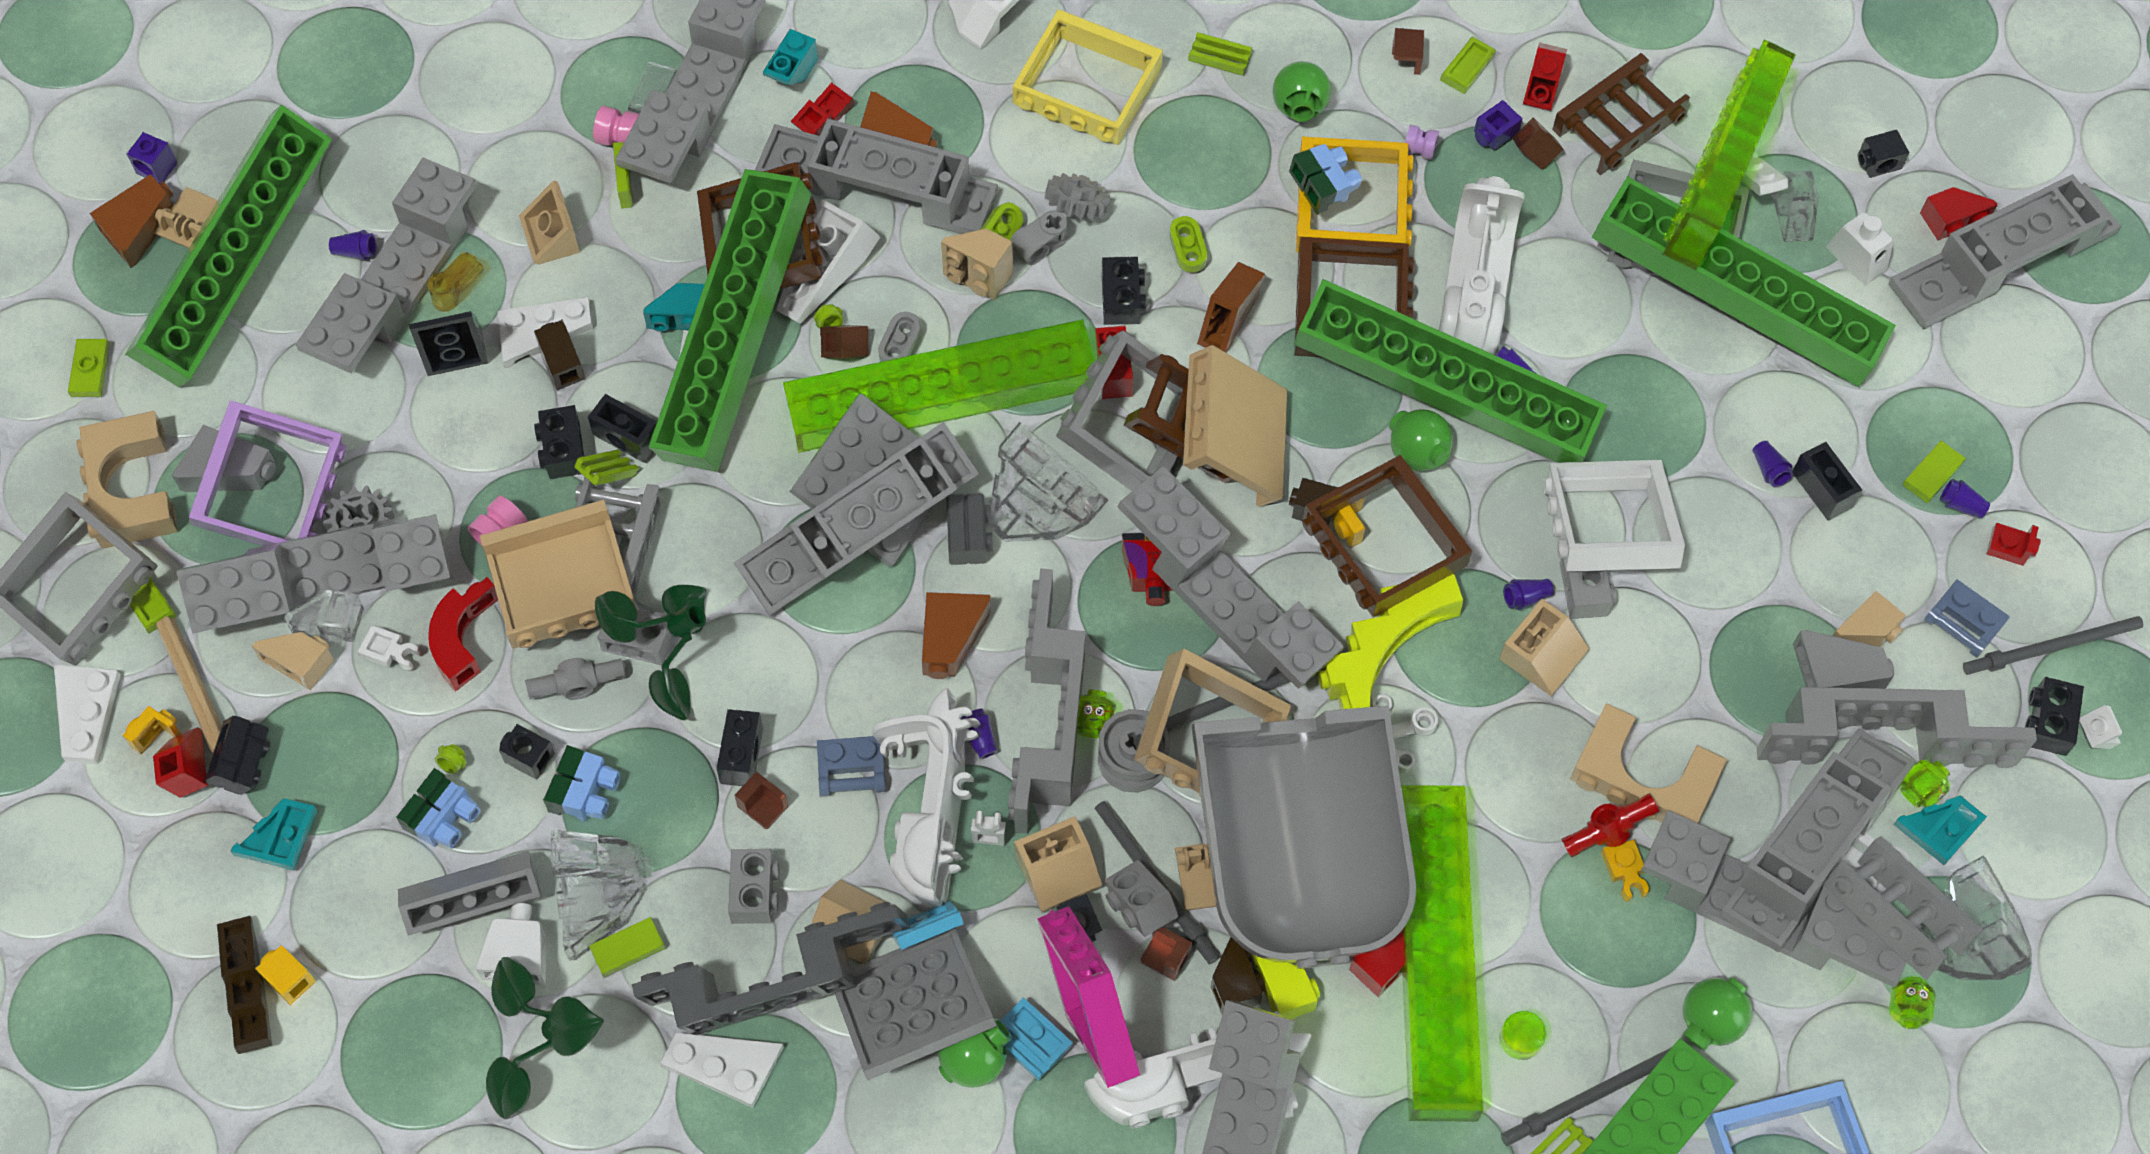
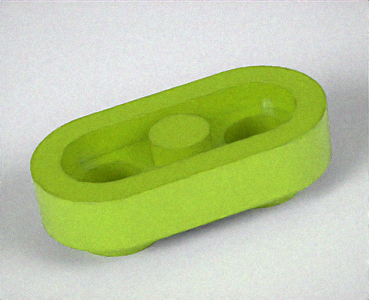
(1013, 216)
(1189, 246)

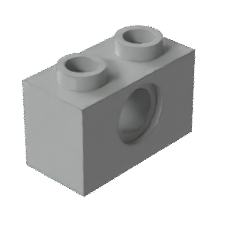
(1586, 599)

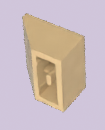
(978, 261)
(1544, 647)
(1057, 863)

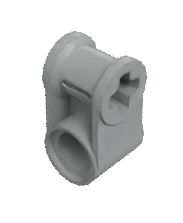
(1040, 238)

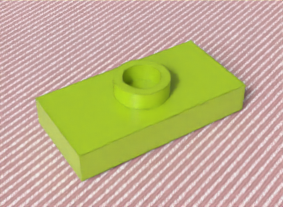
(88, 368)

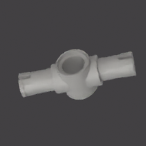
(575, 678)

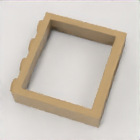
(1213, 679)

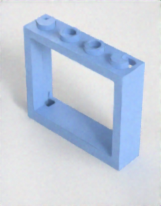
(1829, 1095)

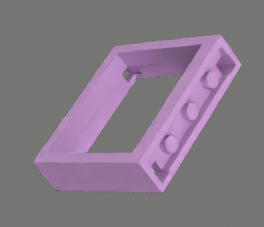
(219, 456)

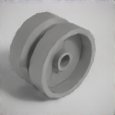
(1118, 748)

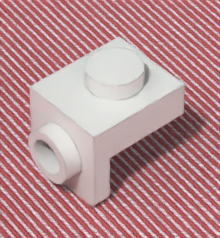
(2101, 728)

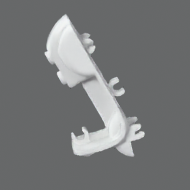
(1481, 263)
(928, 838)
(1163, 1083)

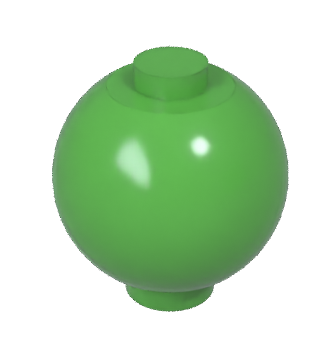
(1301, 90)
(1421, 439)
(1716, 1012)
(977, 1058)

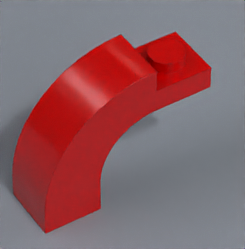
(448, 628)

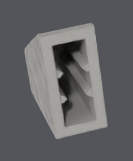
(246, 467)
(1841, 662)

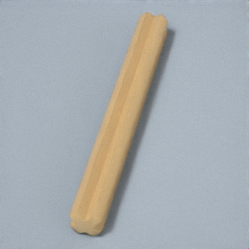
(190, 680)

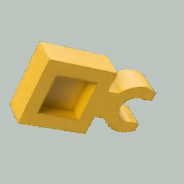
(1625, 864)

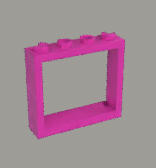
(1088, 1000)

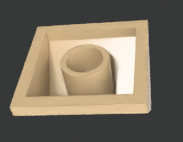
(549, 226)
(843, 899)

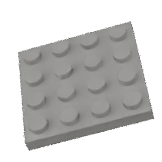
(853, 448)
(913, 1004)

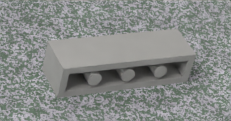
(468, 893)

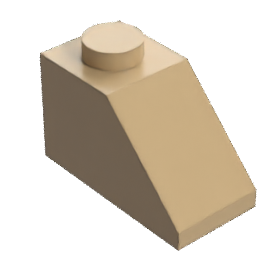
(1873, 622)
(296, 656)

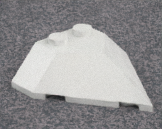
(979, 19)

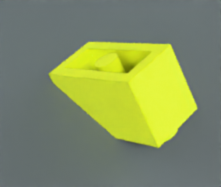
(1287, 987)

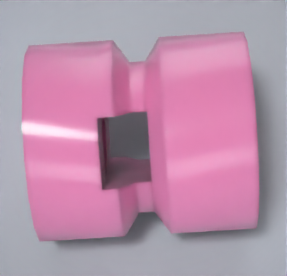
(612, 126)
(500, 515)

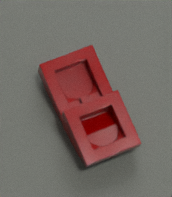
(830, 104)

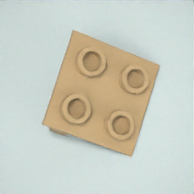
(185, 217)
(1195, 876)

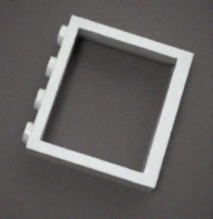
(1613, 476)

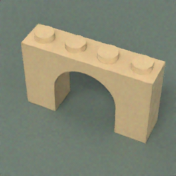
(104, 449)
(1602, 771)

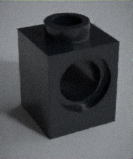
(1883, 153)
(535, 760)
(1083, 905)

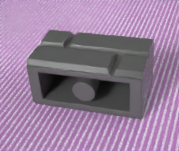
(967, 529)

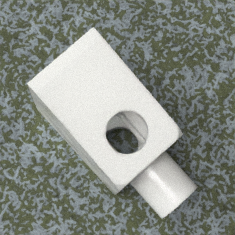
(1862, 247)
(515, 939)

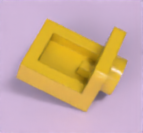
(1348, 524)
(148, 726)

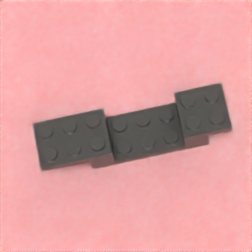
(825, 960)

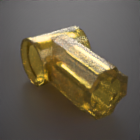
(453, 281)

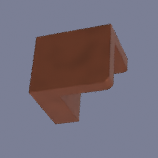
(1409, 46)
(1537, 143)
(844, 341)
(761, 800)
(1166, 953)

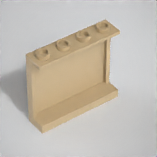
(1235, 423)
(554, 571)

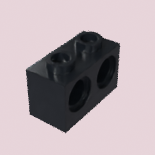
(1122, 290)
(564, 441)
(2061, 718)

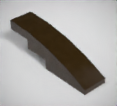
(243, 985)

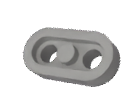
(896, 341)

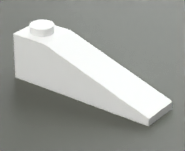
(845, 246)

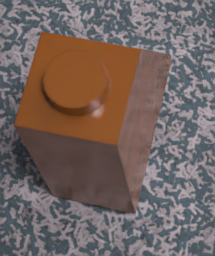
(888, 118)
(130, 218)
(1230, 306)
(951, 630)

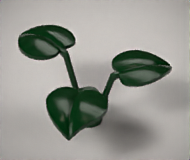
(685, 617)
(567, 1027)

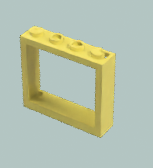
(1099, 40)

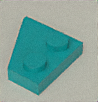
(1942, 827)
(279, 836)

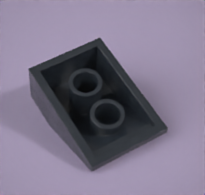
(450, 343)

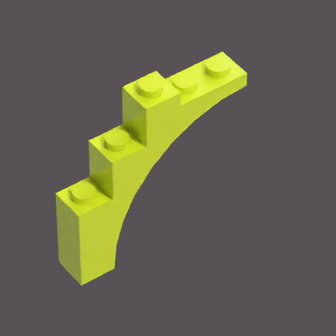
(1374, 641)

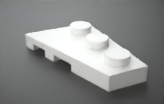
(519, 324)
(84, 710)
(723, 1064)

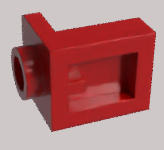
(2013, 544)

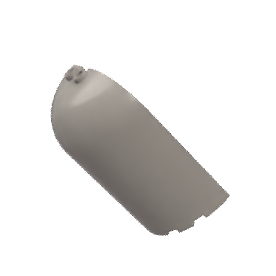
(1306, 833)

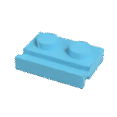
(928, 924)
(1035, 1040)

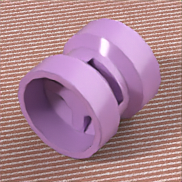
(1421, 141)

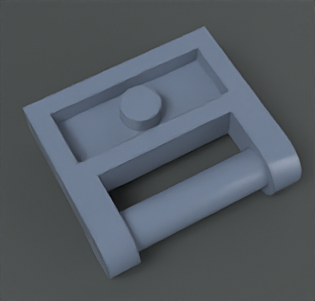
(1972, 612)
(850, 756)

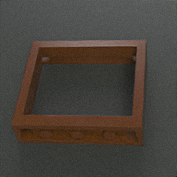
(721, 196)
(1354, 253)
(1423, 506)

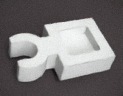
(385, 646)
(988, 829)

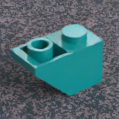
(792, 59)
(673, 308)

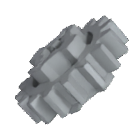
(1077, 196)
(357, 509)

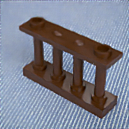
(1614, 88)
(1154, 428)

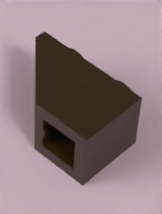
(559, 354)
(1236, 979)

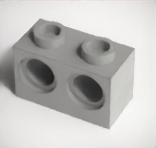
(641, 648)
(746, 886)
(1140, 898)

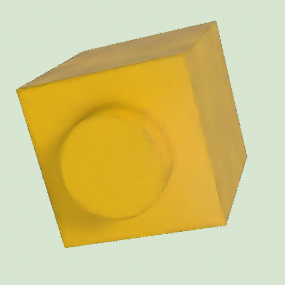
(285, 974)

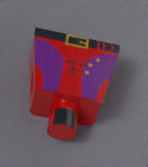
(1139, 560)

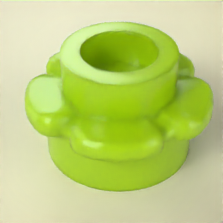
(828, 316)
(450, 758)

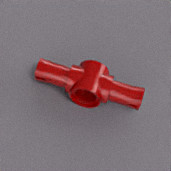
(1610, 825)

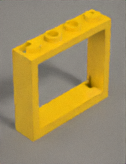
(1364, 152)

